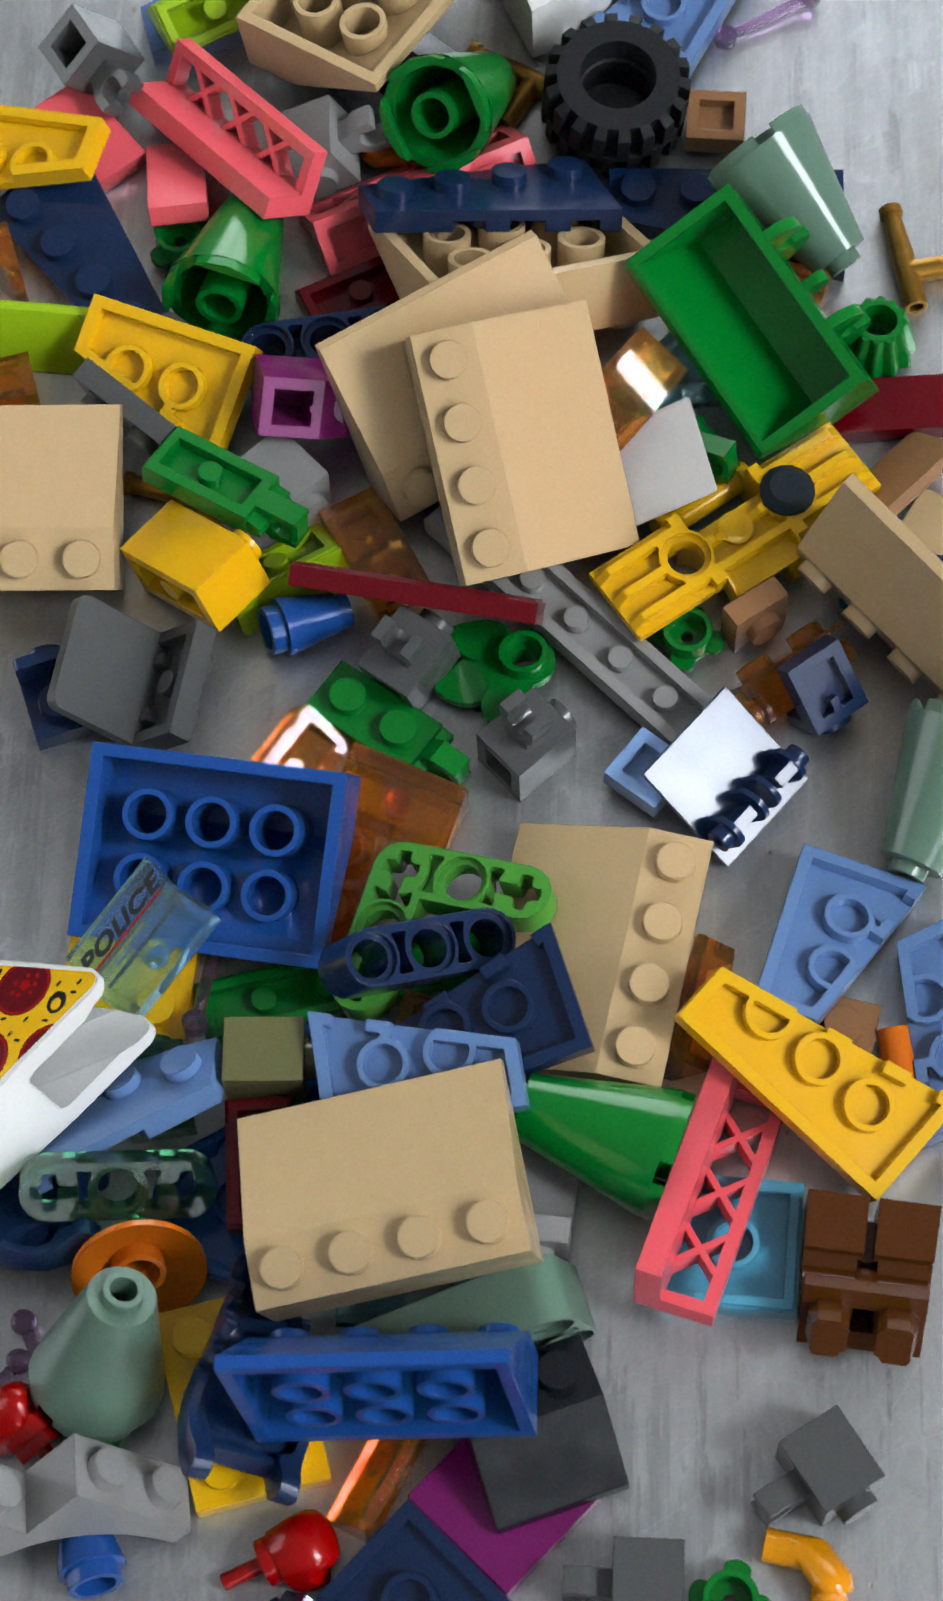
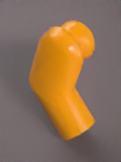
(815, 1559)

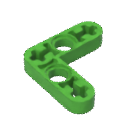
(429, 894)

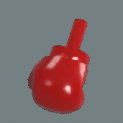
(23, 1427)
(292, 1552)

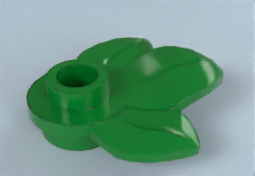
(489, 666)

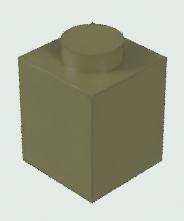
(267, 1058)

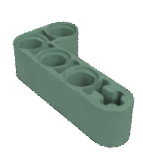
(535, 1298)

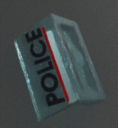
(143, 938)

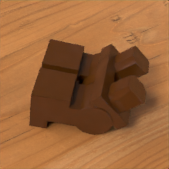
(859, 1306)

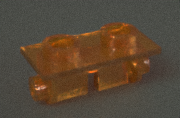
(762, 683)

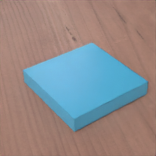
(768, 1258)

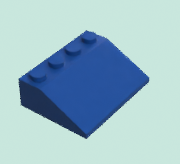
(236, 834)
(384, 1384)

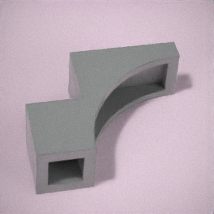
(92, 1491)

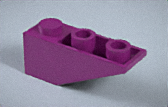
(294, 399)

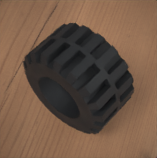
(619, 55)

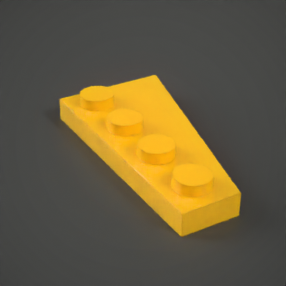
(48, 147)
(839, 1099)

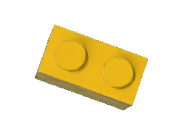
(196, 564)

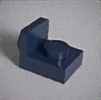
(34, 677)
(821, 687)

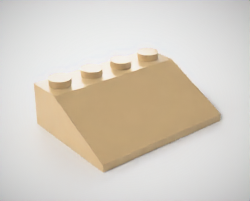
(335, 40)
(583, 259)
(373, 374)
(521, 441)
(61, 497)
(882, 576)
(624, 933)
(384, 1192)

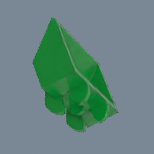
(753, 321)

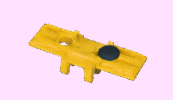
(738, 548)

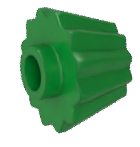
(887, 341)

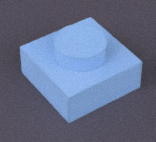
(626, 771)

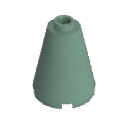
(790, 175)
(916, 804)
(102, 1359)

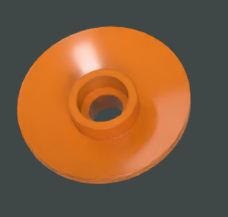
(157, 1249)

